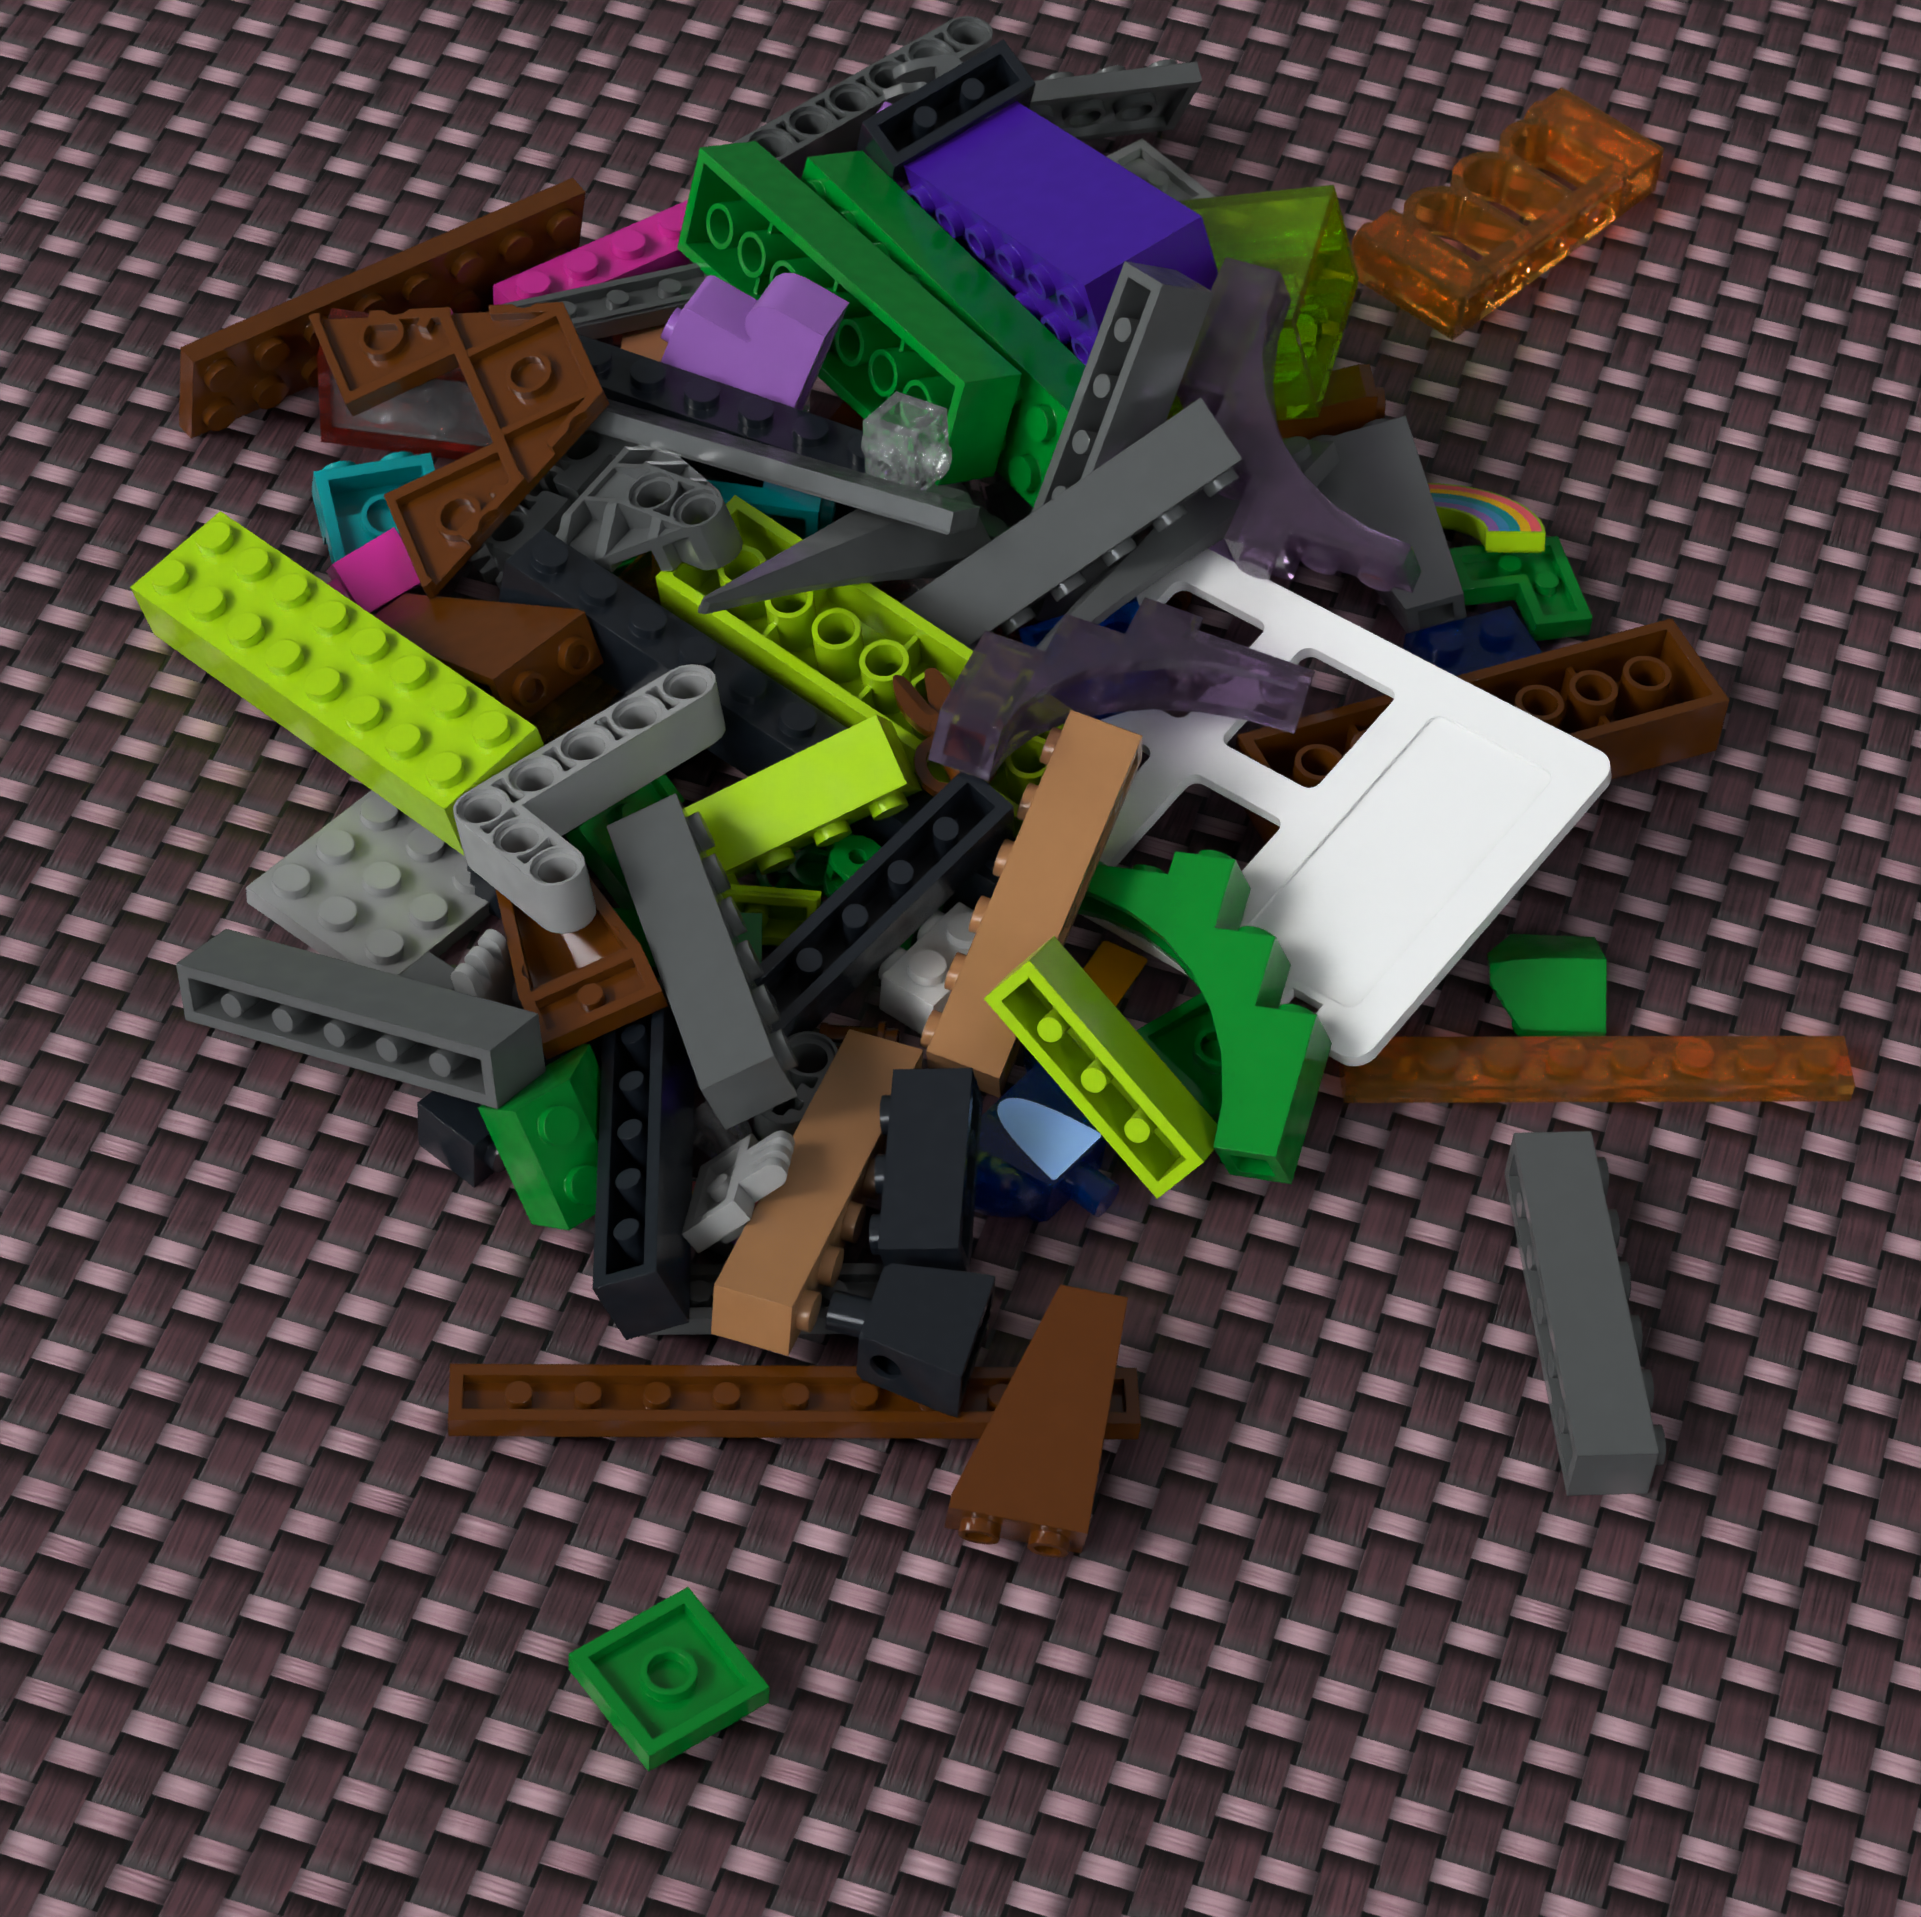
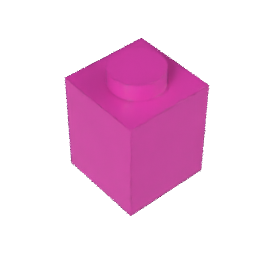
(375, 572)

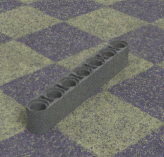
(834, 117)

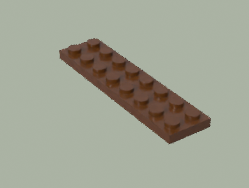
(277, 350)

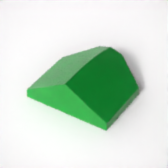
(1550, 984)

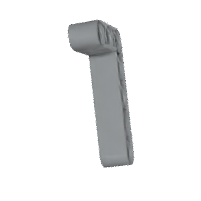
(517, 817)

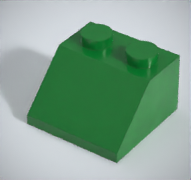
(552, 1139)

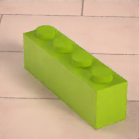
(808, 799)
(1105, 1067)

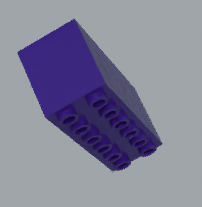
(1054, 219)

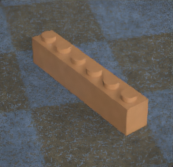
(1037, 890)
(800, 1229)

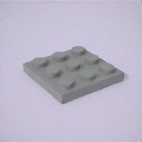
(372, 889)

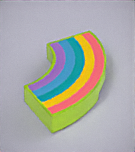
(1488, 517)

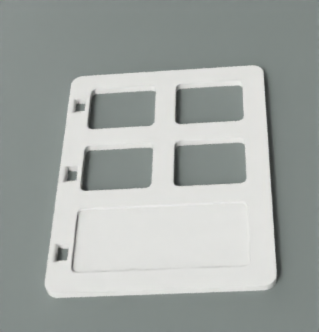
(1403, 841)

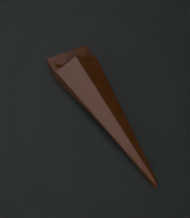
(579, 979)

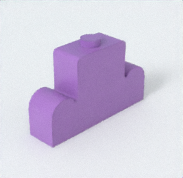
(754, 344)

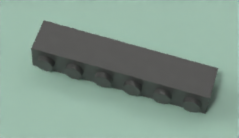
(1125, 384)
(1081, 527)
(703, 963)
(362, 1017)
(1582, 1314)

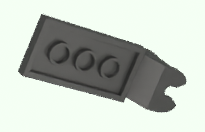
(1086, 105)

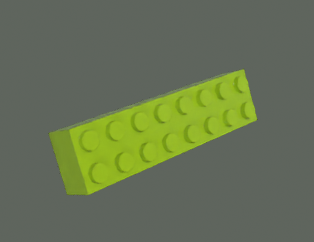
(834, 645)
(331, 673)

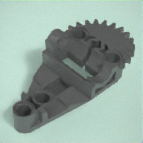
(616, 504)

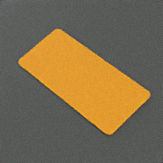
(1114, 969)

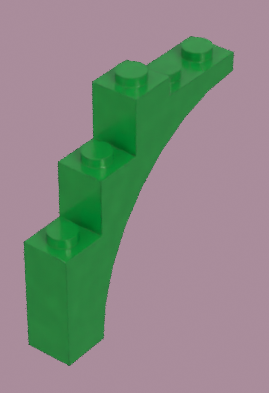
(1268, 1051)

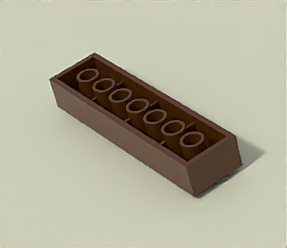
(1627, 693)

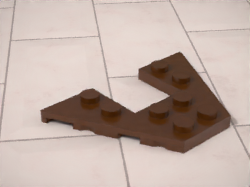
(529, 389)

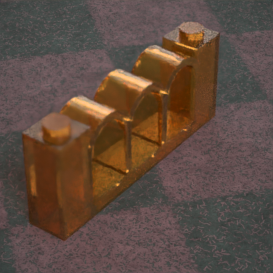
(1452, 291)

